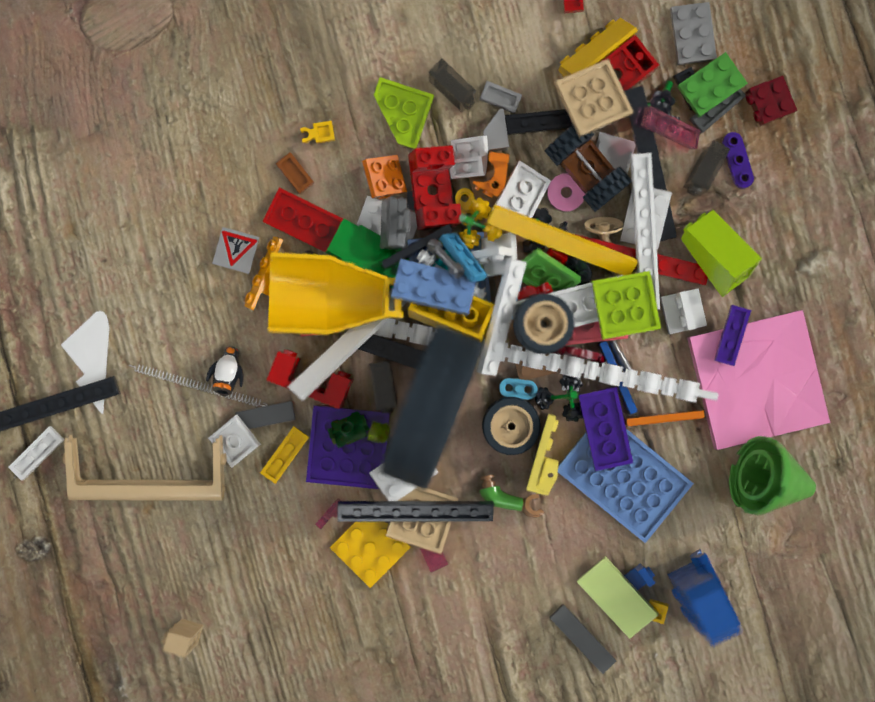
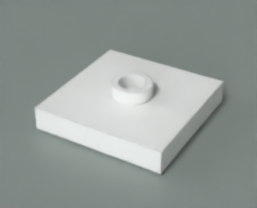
(237, 440)

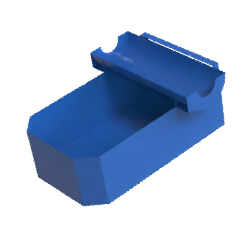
(704, 600)

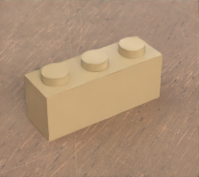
(182, 638)

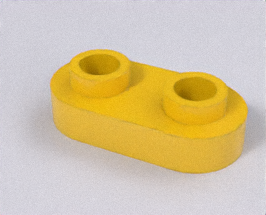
(465, 205)

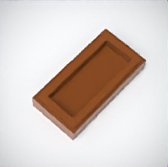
(294, 173)

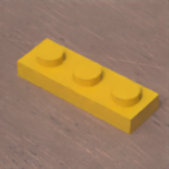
(284, 455)

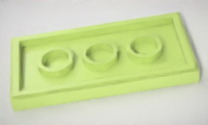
(617, 597)

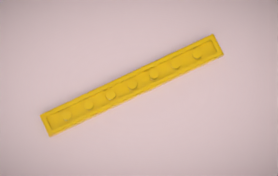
(561, 240)

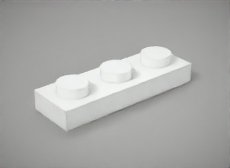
(36, 453)

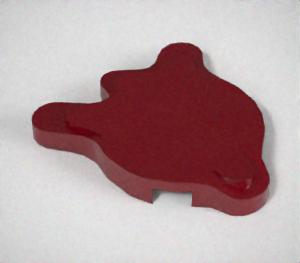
(581, 353)

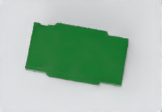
(361, 248)

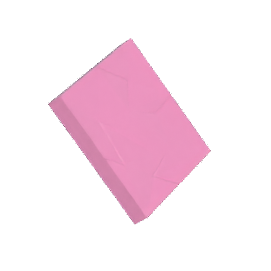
(770, 386)

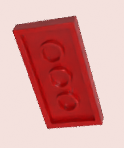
(302, 220)

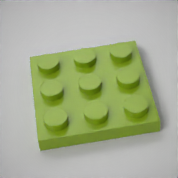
(626, 305)

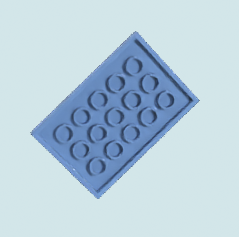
(634, 493)

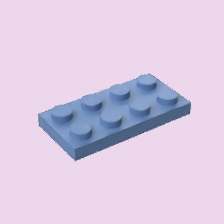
(433, 287)

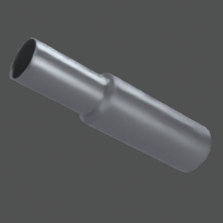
(620, 356)

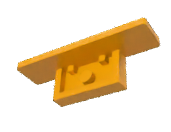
(262, 279)

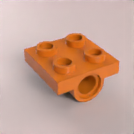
(384, 176)

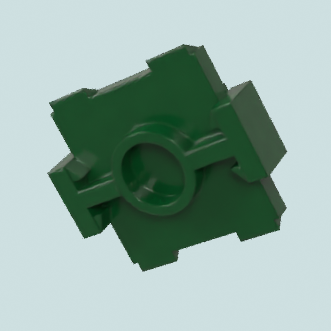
(348, 429)

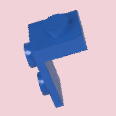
(640, 576)

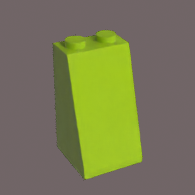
(720, 252)

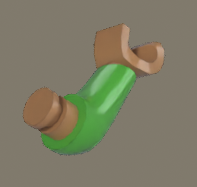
(503, 500)

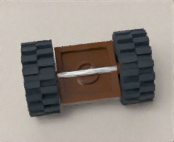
(587, 167)

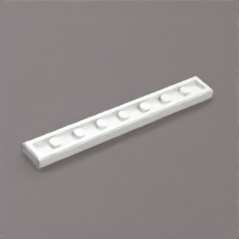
(644, 217)
(336, 355)

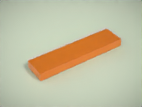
(662, 418)

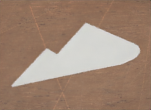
(89, 350)

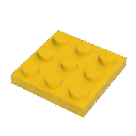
(368, 550)

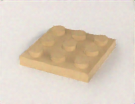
(593, 98)
(424, 535)

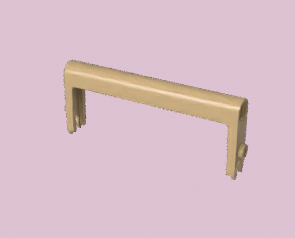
(144, 489)

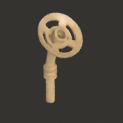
(604, 227)

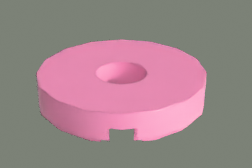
(557, 200)

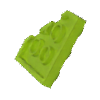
(404, 110)

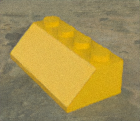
(599, 47)
(472, 326)

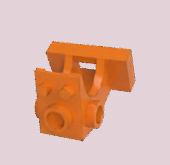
(500, 164)

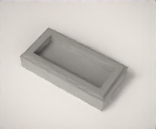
(500, 97)

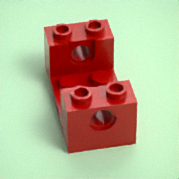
(633, 62)
(427, 168)
(283, 372)

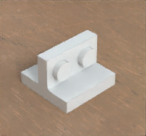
(495, 254)
(683, 311)

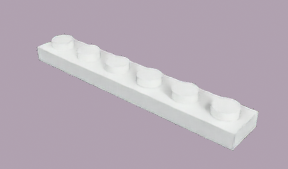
(501, 316)

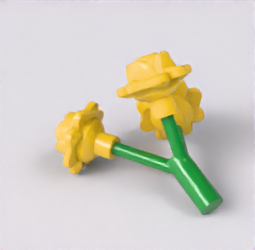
(480, 210)

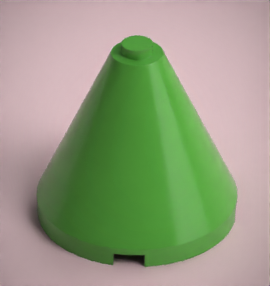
(767, 477)

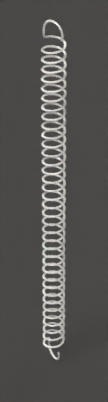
(196, 385)

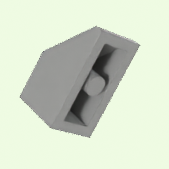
(497, 133)

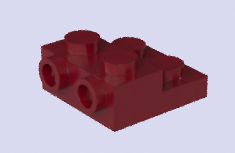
(770, 101)

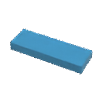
(462, 255)

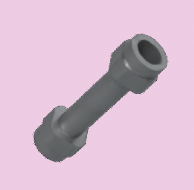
(455, 269)

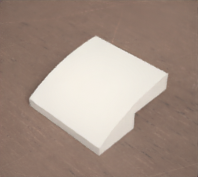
(469, 157)

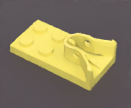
(539, 480)

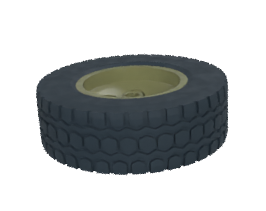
(430, 407)

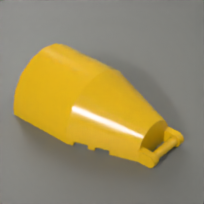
(325, 295)

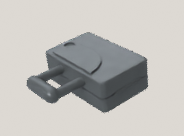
(394, 223)

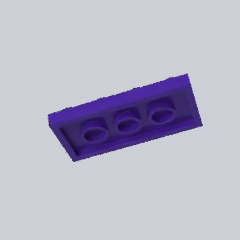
(605, 428)

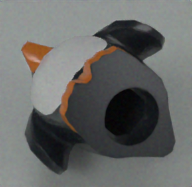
(226, 372)

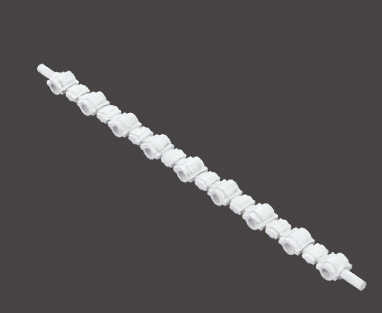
(569, 365)

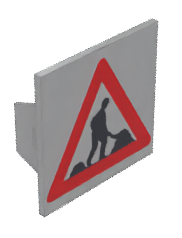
(235, 250)

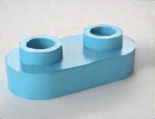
(518, 388)

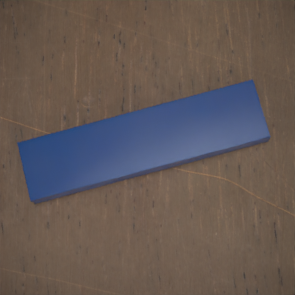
(623, 391)

